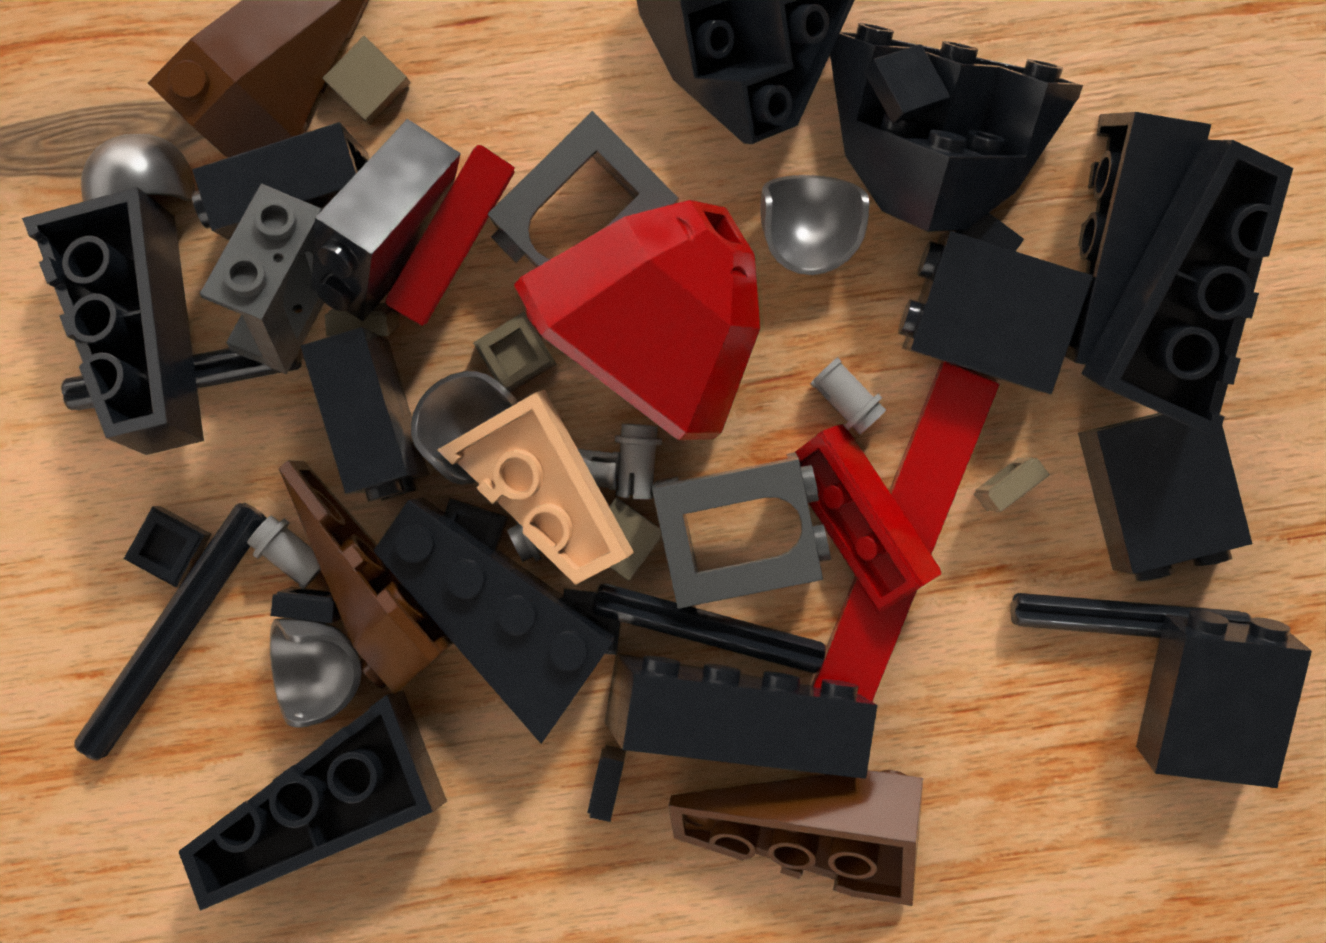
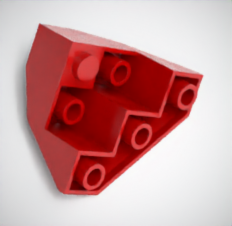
(656, 312)

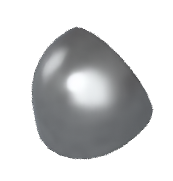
(137, 162)
(813, 221)
(453, 409)
(312, 670)

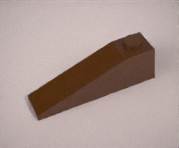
(257, 70)
(376, 609)
(825, 823)

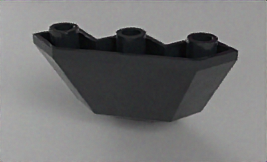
(747, 58)
(960, 158)

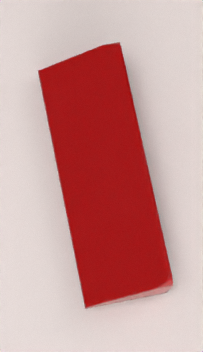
(450, 235)
(865, 519)

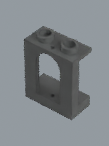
(586, 140)
(268, 278)
(769, 480)

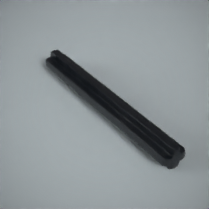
(169, 633)

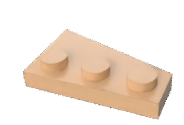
(543, 483)

